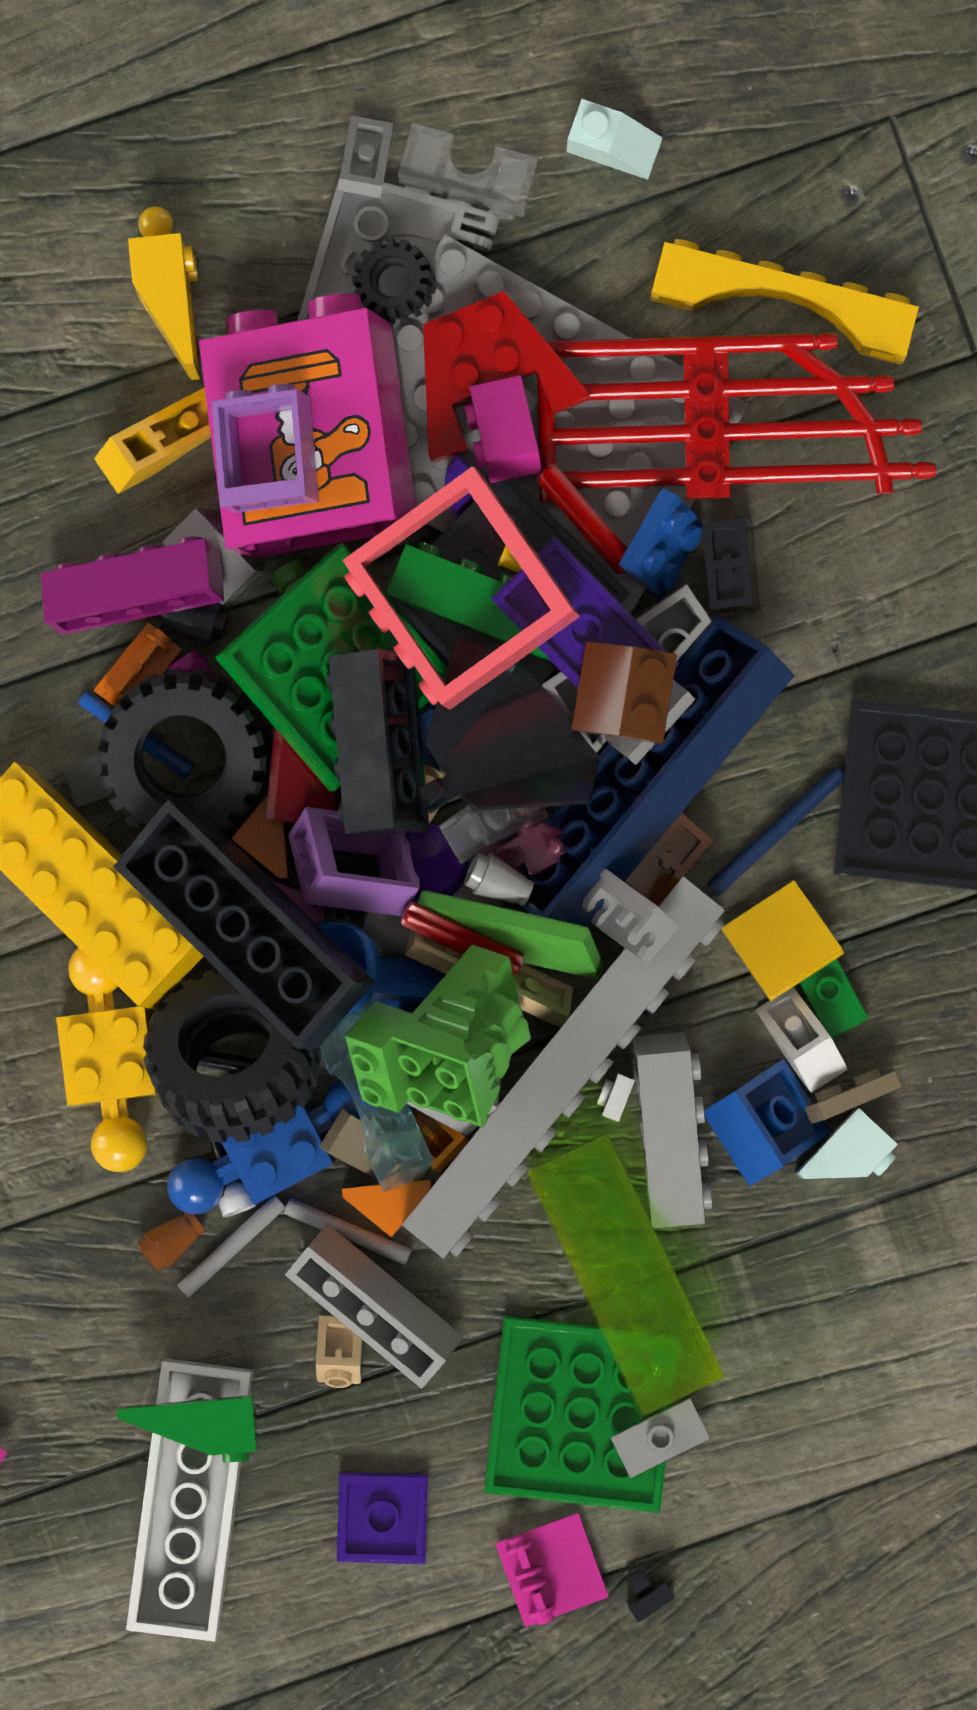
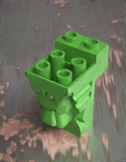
(449, 1047)

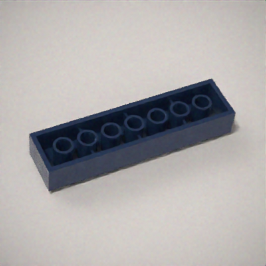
(636, 804)

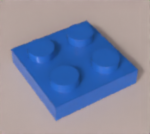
(662, 544)

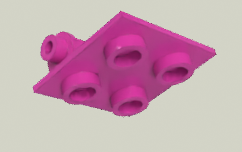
(551, 1570)

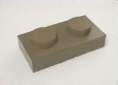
(835, 1101)

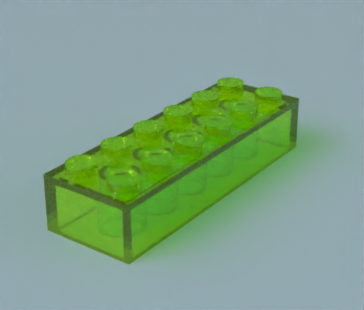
(624, 1275)

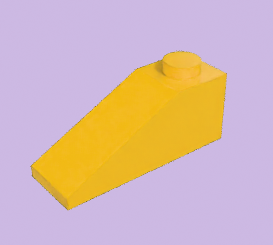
(155, 442)

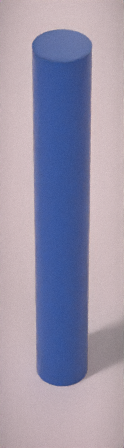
(151, 744)

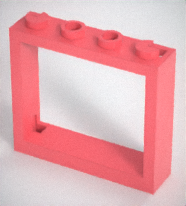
(408, 649)

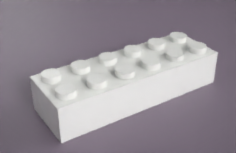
(186, 1516)

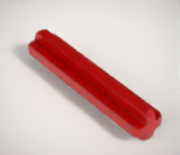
(583, 516)
(454, 934)

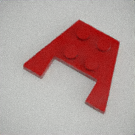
(482, 346)

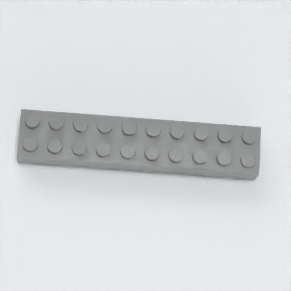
(557, 1076)

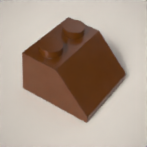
(624, 692)

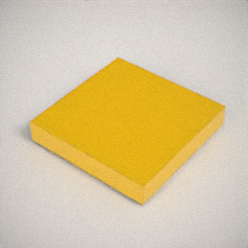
(782, 940)

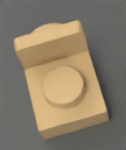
(337, 1353)

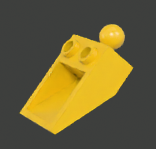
(162, 280)

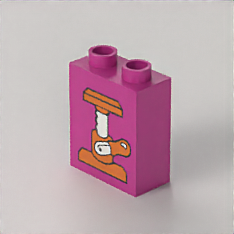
(358, 423)

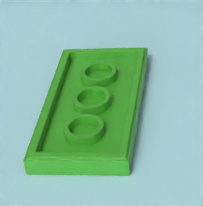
(540, 939)

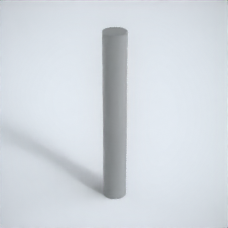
(348, 1230)
(231, 1246)

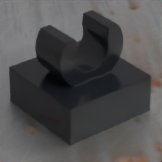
(649, 1597)

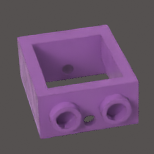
(242, 403)
(321, 884)

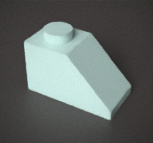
(613, 139)
(851, 1151)

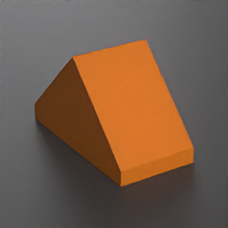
(265, 842)
(441, 1140)
(390, 1207)

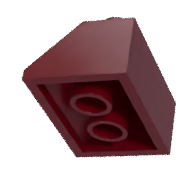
(295, 786)

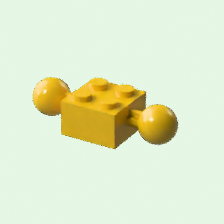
(106, 1064)

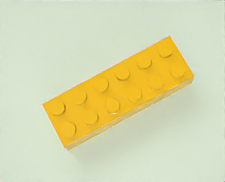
(72, 880)

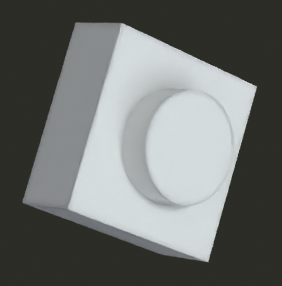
(614, 1096)

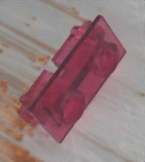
(533, 846)

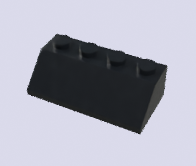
(377, 743)

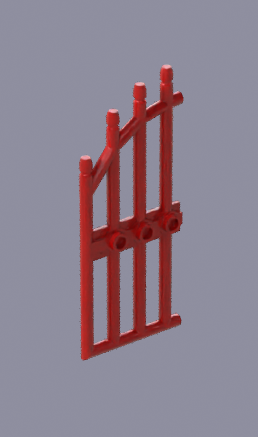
(707, 416)

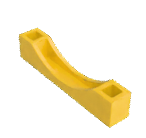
(872, 323)

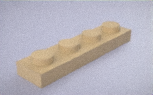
(536, 991)

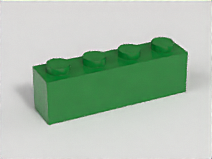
(452, 592)

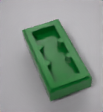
(833, 999)

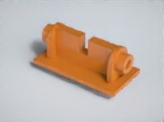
(146, 655)

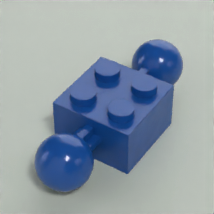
(265, 1162)

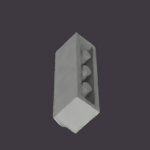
(374, 1306)

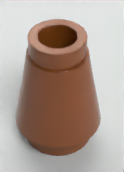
(170, 1240)

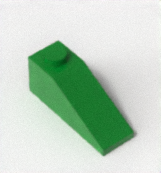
(208, 1425)

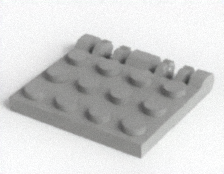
(400, 214)

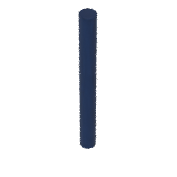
(776, 831)

